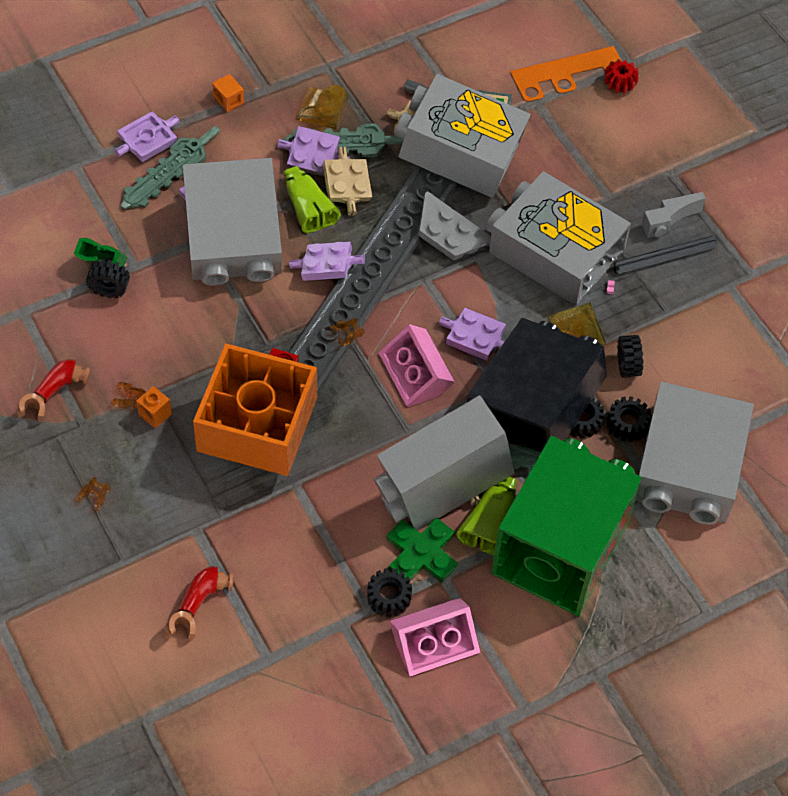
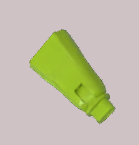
(311, 205)
(488, 516)

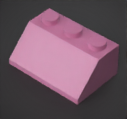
(416, 366)
(435, 636)

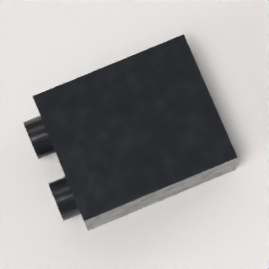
(541, 382)

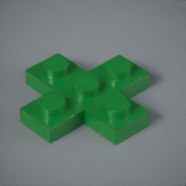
(422, 550)

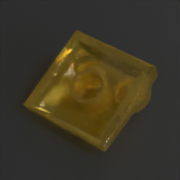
(323, 106)
(579, 322)

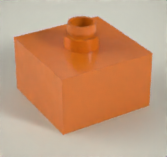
(256, 409)

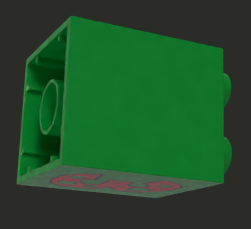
(565, 524)

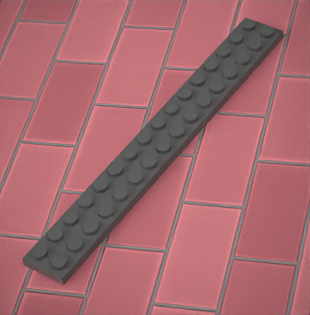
(367, 283)

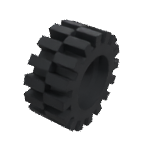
(107, 278)
(630, 356)
(593, 425)
(629, 430)
(389, 605)

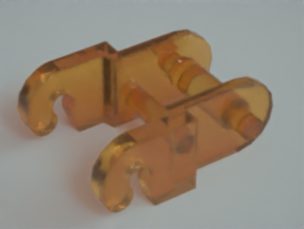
(351, 335)
(127, 401)
(87, 490)

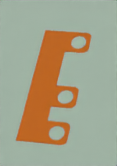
(562, 69)

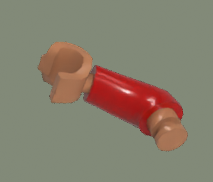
(59, 376)
(201, 586)

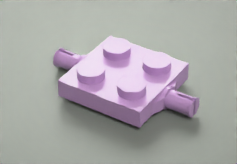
(147, 136)
(310, 150)
(327, 261)
(474, 333)

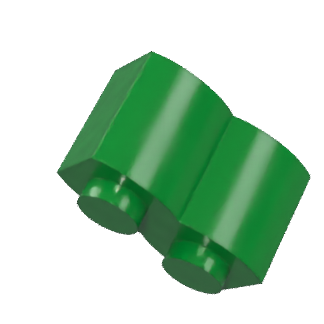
(91, 251)

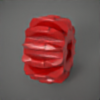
(621, 76)

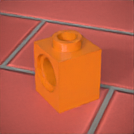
(228, 92)
(154, 407)

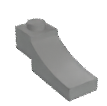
(658, 221)

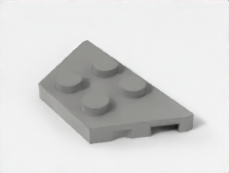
(449, 229)

